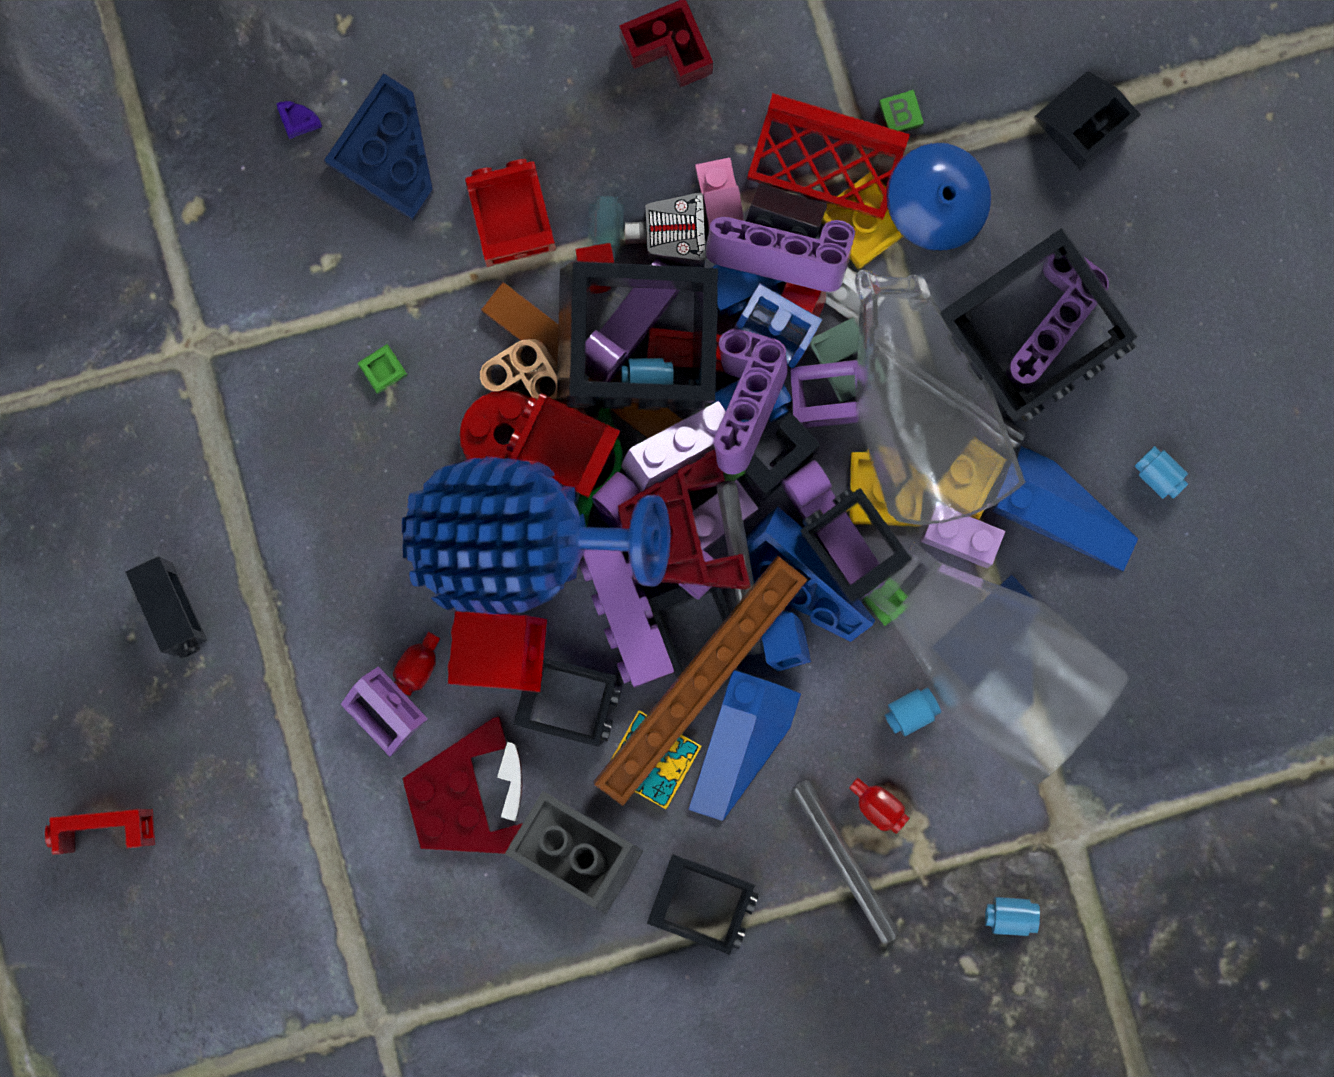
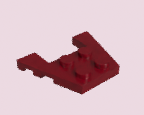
(686, 557)
(448, 799)

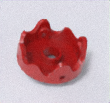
(485, 417)

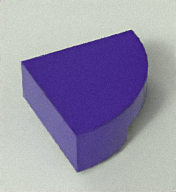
(297, 118)

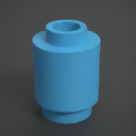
(647, 371)
(1162, 473)
(912, 711)
(1012, 916)

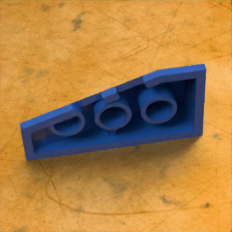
(1065, 512)
(820, 595)
(746, 733)

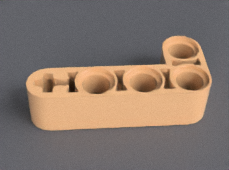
(519, 371)

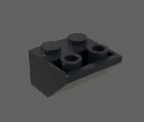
(1087, 118)
(786, 211)

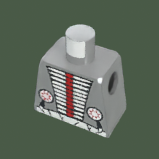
(672, 231)

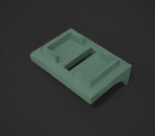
(835, 346)

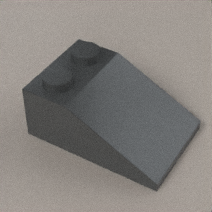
(574, 852)

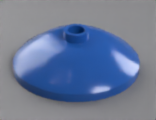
(918, 202)

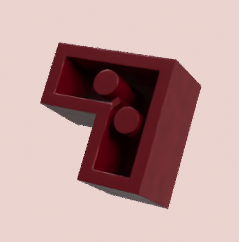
(668, 33)

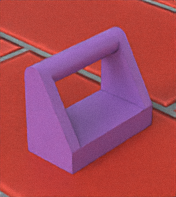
(826, 414)
(390, 704)

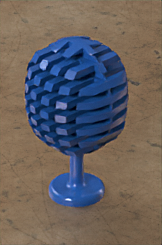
(510, 536)

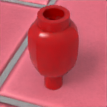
(416, 665)
(880, 806)

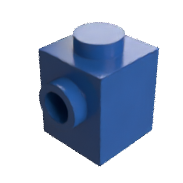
(786, 642)

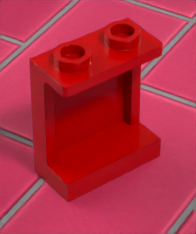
(510, 212)
(564, 441)
(497, 651)
(137, 823)

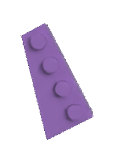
(629, 617)

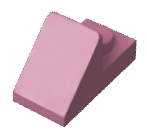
(719, 190)

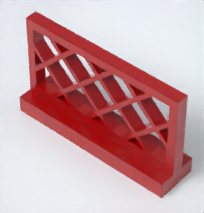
(833, 126)

